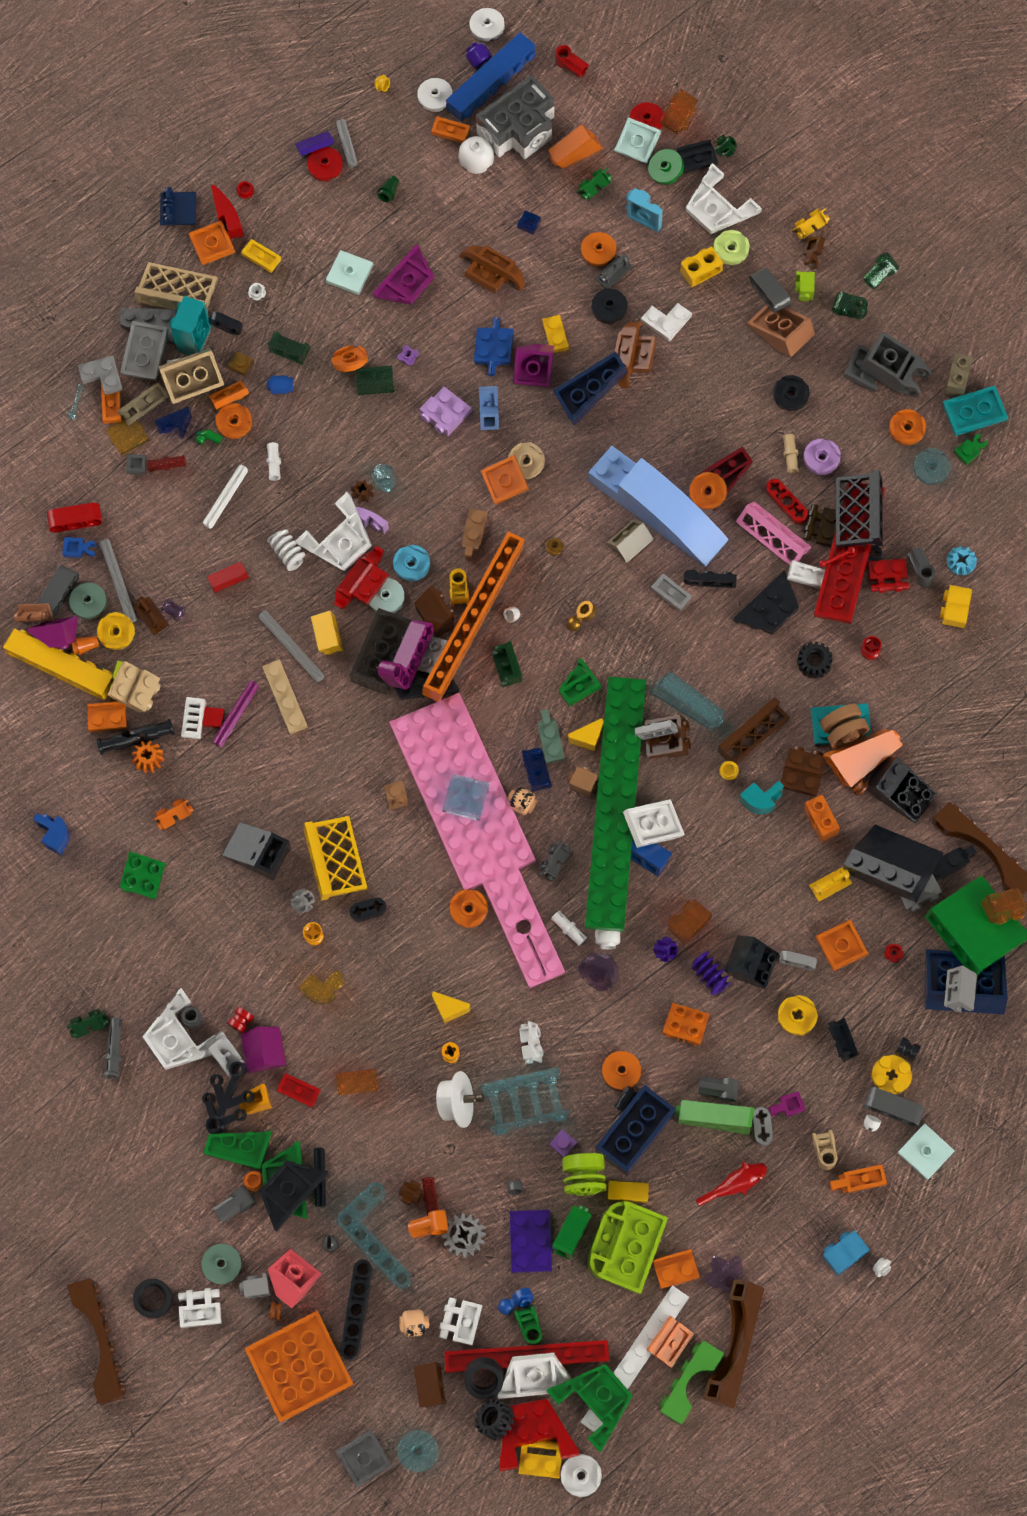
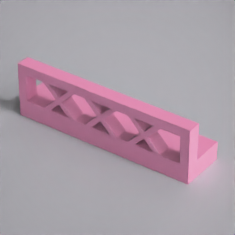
(773, 527)

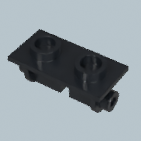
(843, 1038)

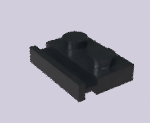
(697, 156)

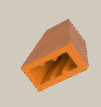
(574, 147)

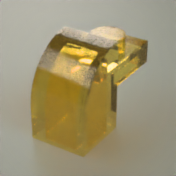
(321, 992)

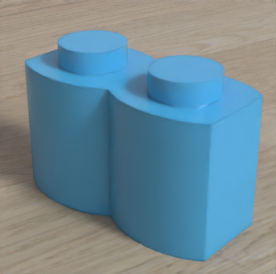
(845, 1253)

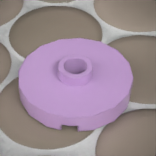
(824, 448)

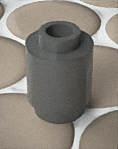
(189, 1013)

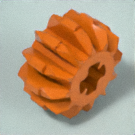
(155, 757)

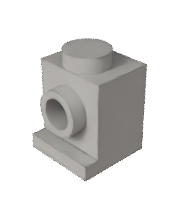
(255, 1287)

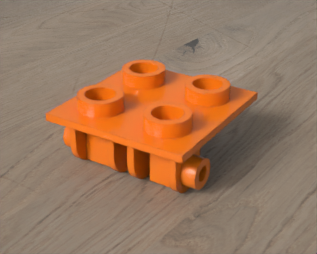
(686, 1024)

